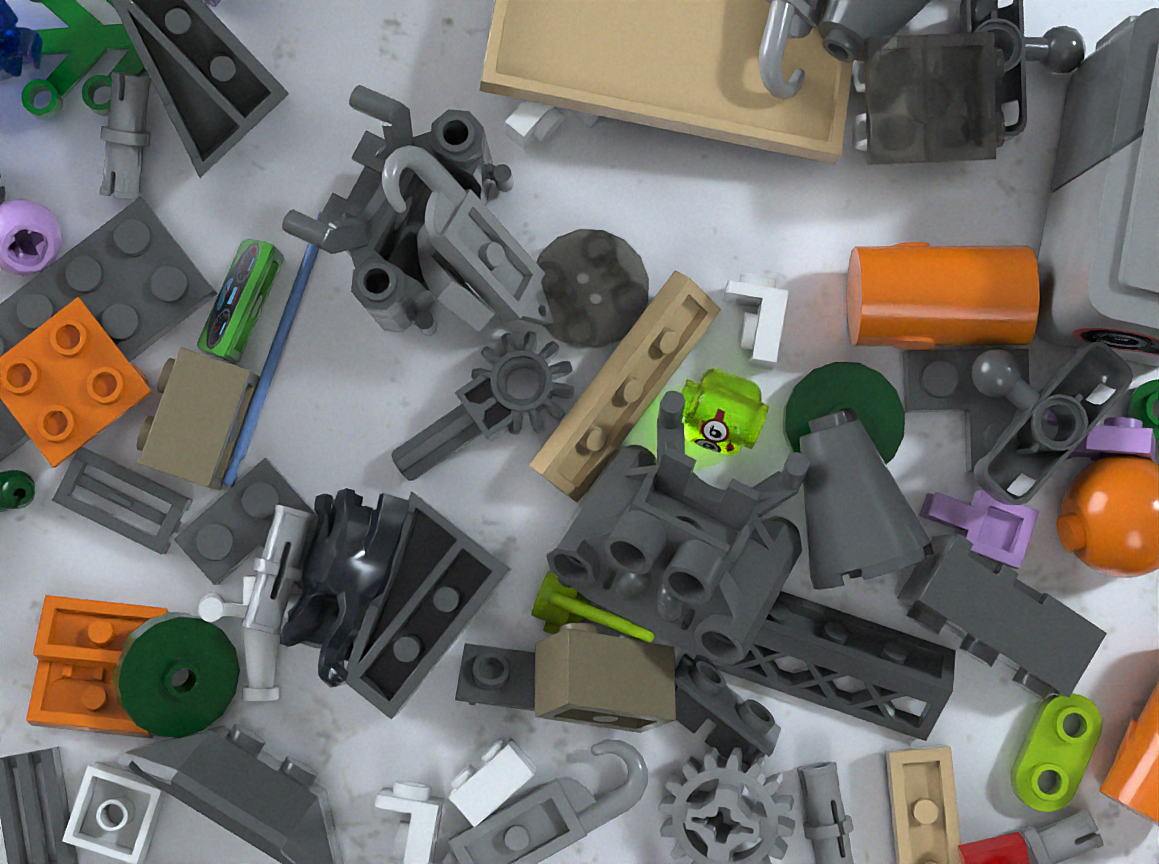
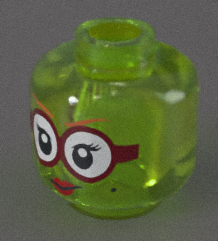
(723, 412)

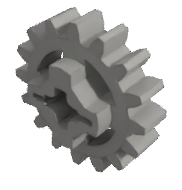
(702, 811)

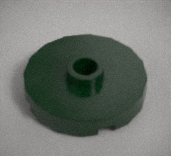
(851, 389)
(153, 657)

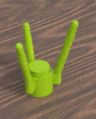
(566, 605)

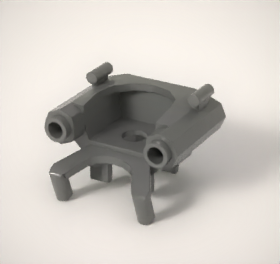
(370, 230)
(682, 582)

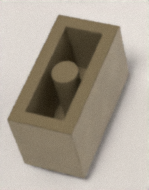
(196, 418)
(604, 680)

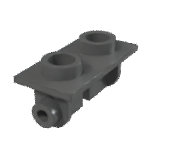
(497, 677)
(739, 722)

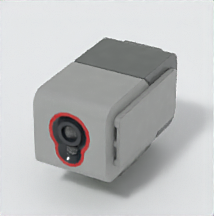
(1104, 207)

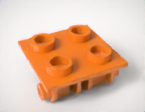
(68, 382)

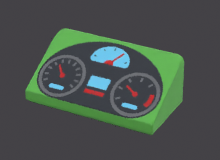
(241, 300)

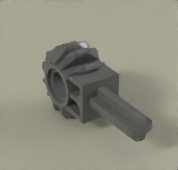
(488, 406)

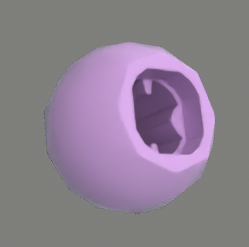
(28, 237)

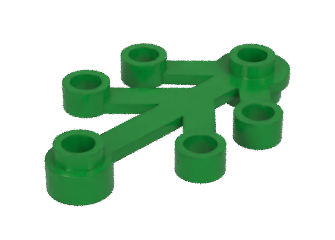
(85, 44)

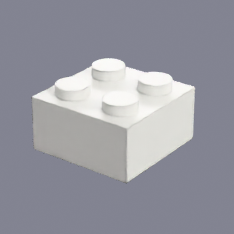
(485, 788)
(115, 813)

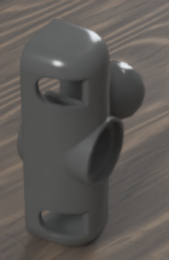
(1058, 50)
(1023, 444)

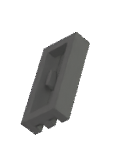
(169, 522)
(57, 803)

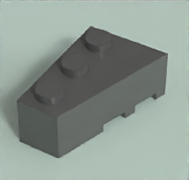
(429, 600)
(1000, 617)

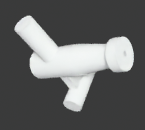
(259, 646)

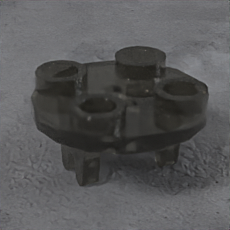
(613, 274)

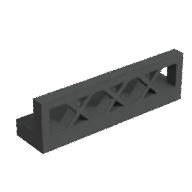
(846, 645)

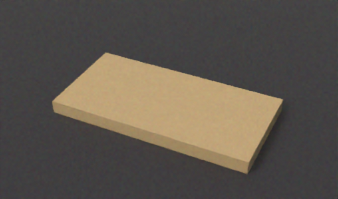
(669, 69)

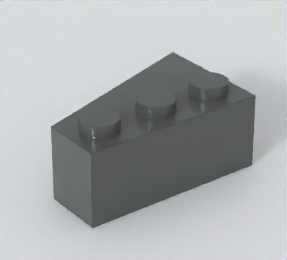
(201, 73)

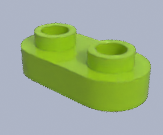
(1052, 749)

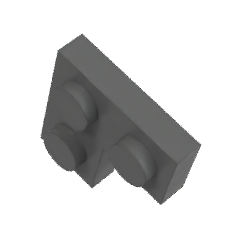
(945, 384)
(241, 522)

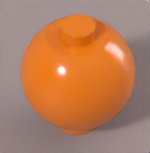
(1113, 516)

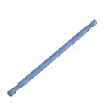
(271, 362)

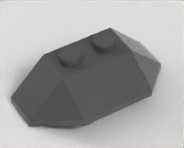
(245, 791)

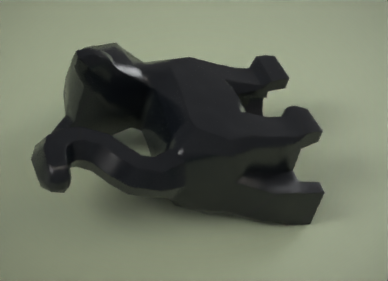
(342, 574)

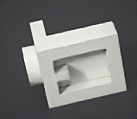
(538, 121)
(761, 330)
(418, 838)

